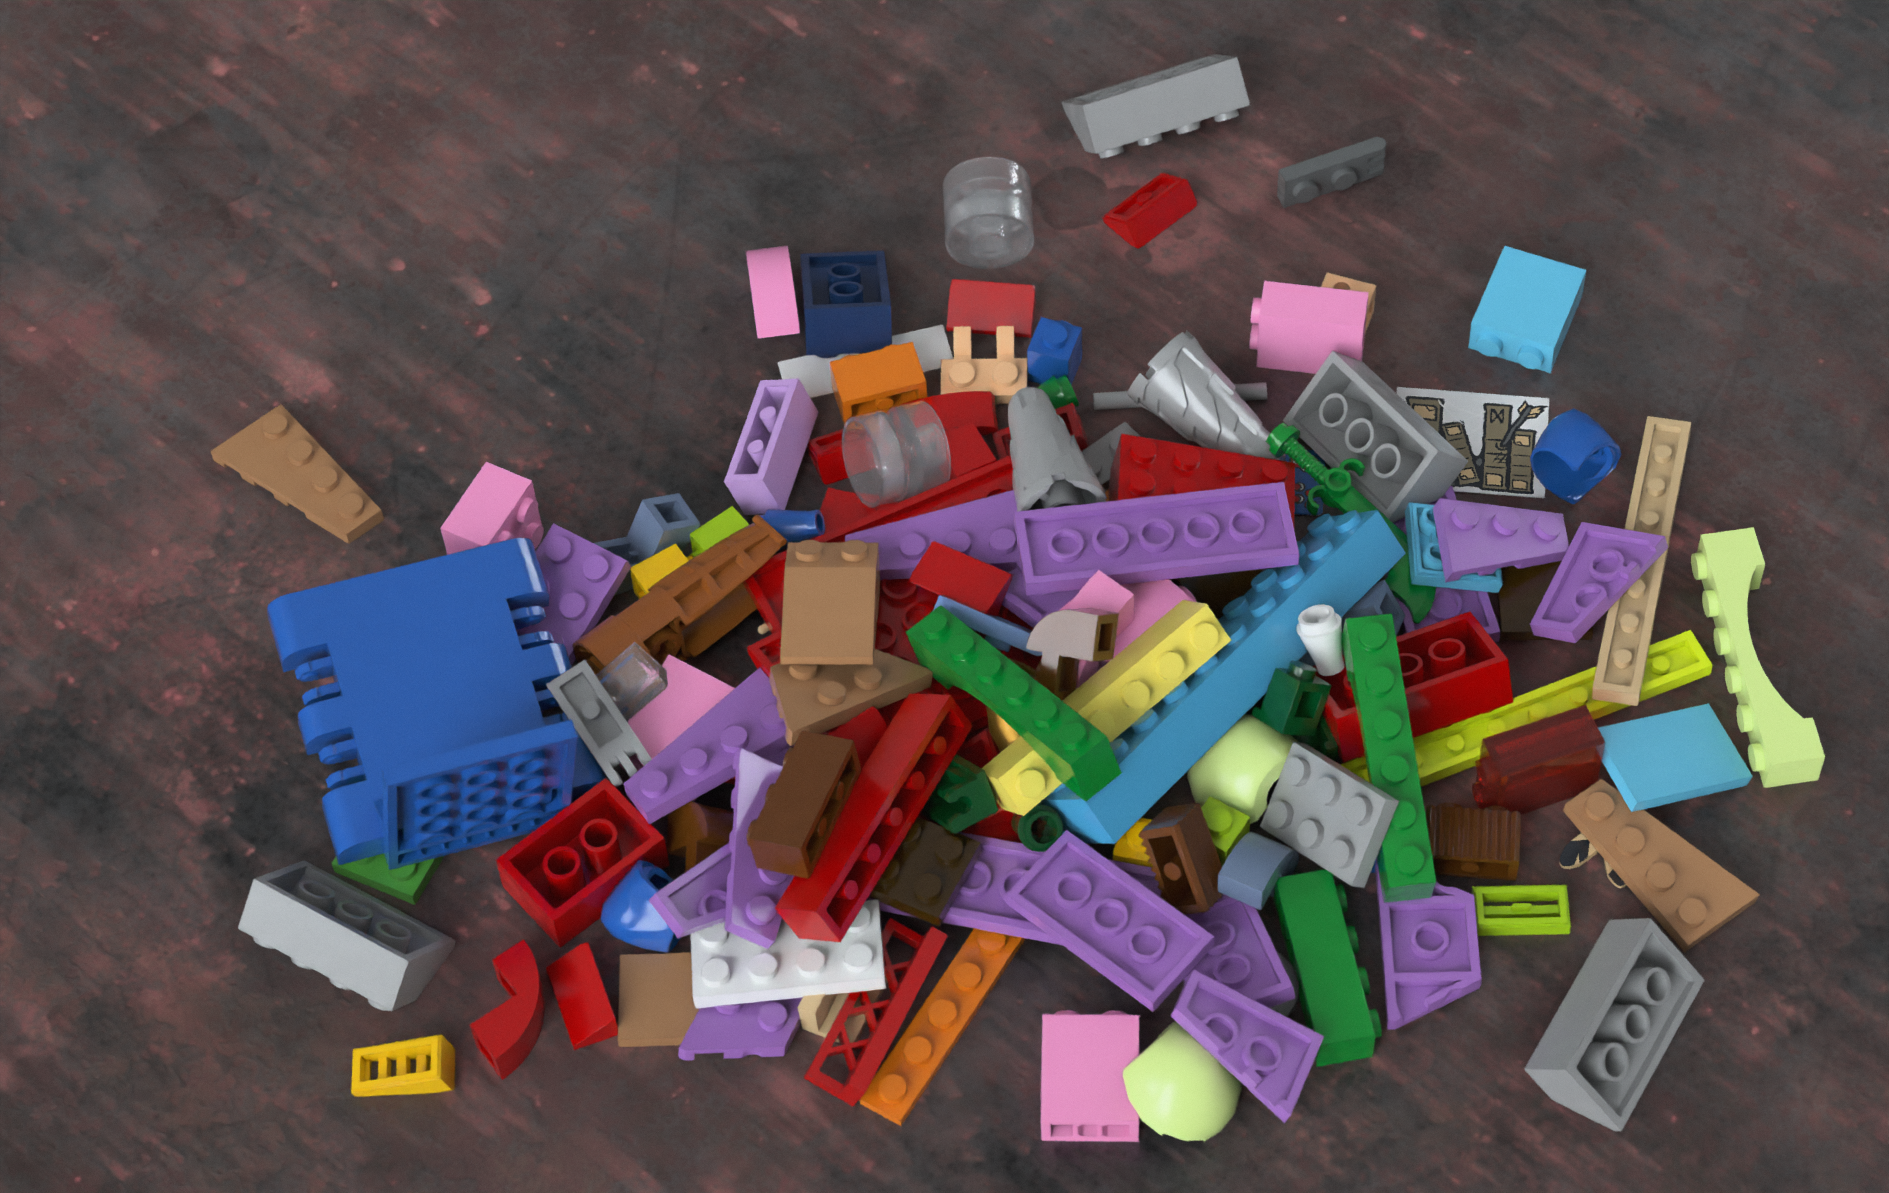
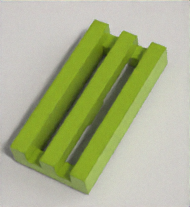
(1522, 917)

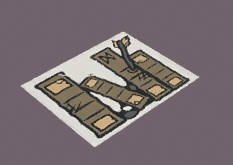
(1490, 432)

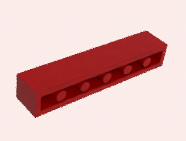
(876, 816)

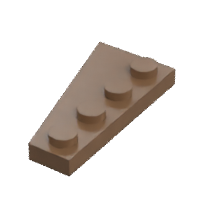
(299, 473)
(1664, 871)

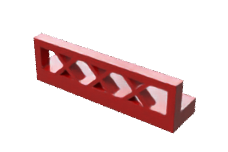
(887, 1025)

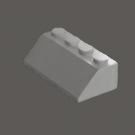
(1157, 104)
(1359, 417)
(344, 934)
(1615, 1022)

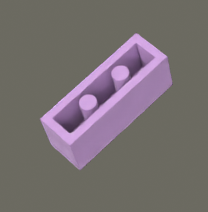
(771, 446)

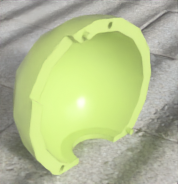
(1241, 766)
(1181, 1087)

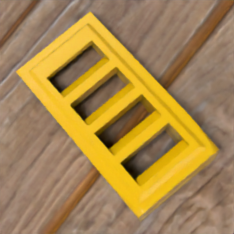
(433, 1067)

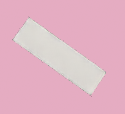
(815, 374)

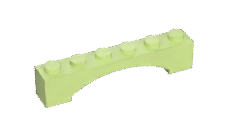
(1781, 741)

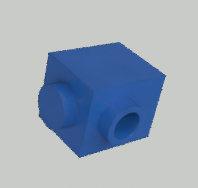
(1054, 351)

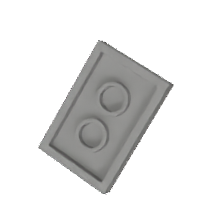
(1329, 814)

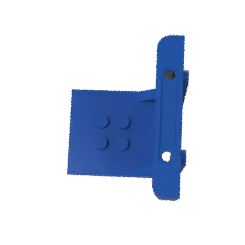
(434, 704)

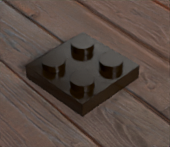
(927, 871)

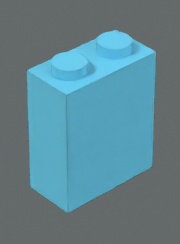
(1527, 309)

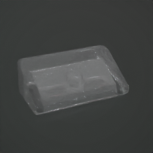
(633, 680)

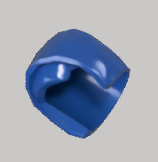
(1573, 455)
(630, 914)

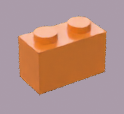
(877, 380)

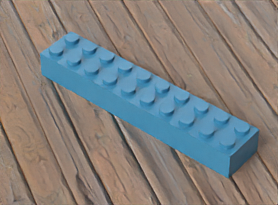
(1336, 568)

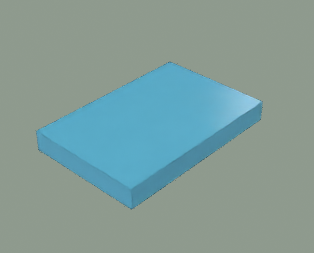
(1672, 757)

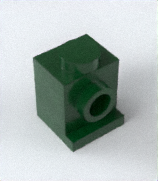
(1294, 700)

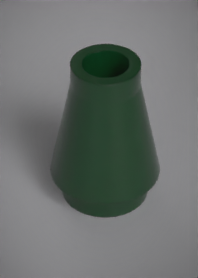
(1045, 829)

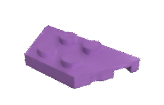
(1427, 952)
(743, 1029)

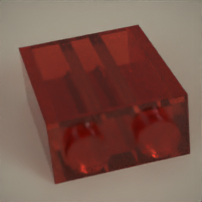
(1539, 762)

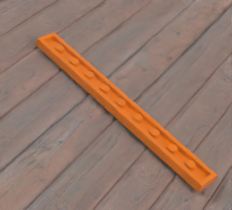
(939, 1024)

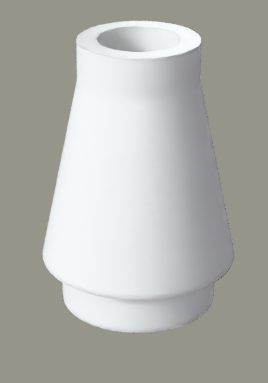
(1322, 636)

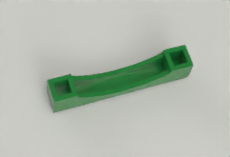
(1059, 735)
(1390, 756)

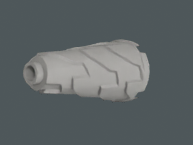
(1199, 400)
(1045, 458)

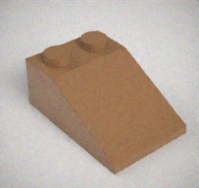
(830, 603)

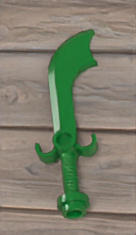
(1338, 492)

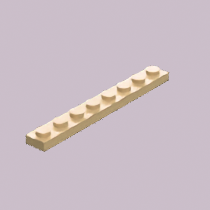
(1650, 511)

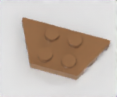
(832, 694)

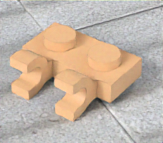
(1000, 375)

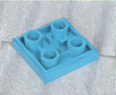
(1426, 558)

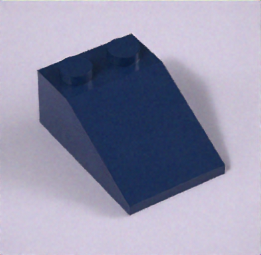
(845, 303)

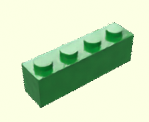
(1325, 965)

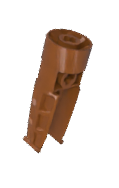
(689, 605)

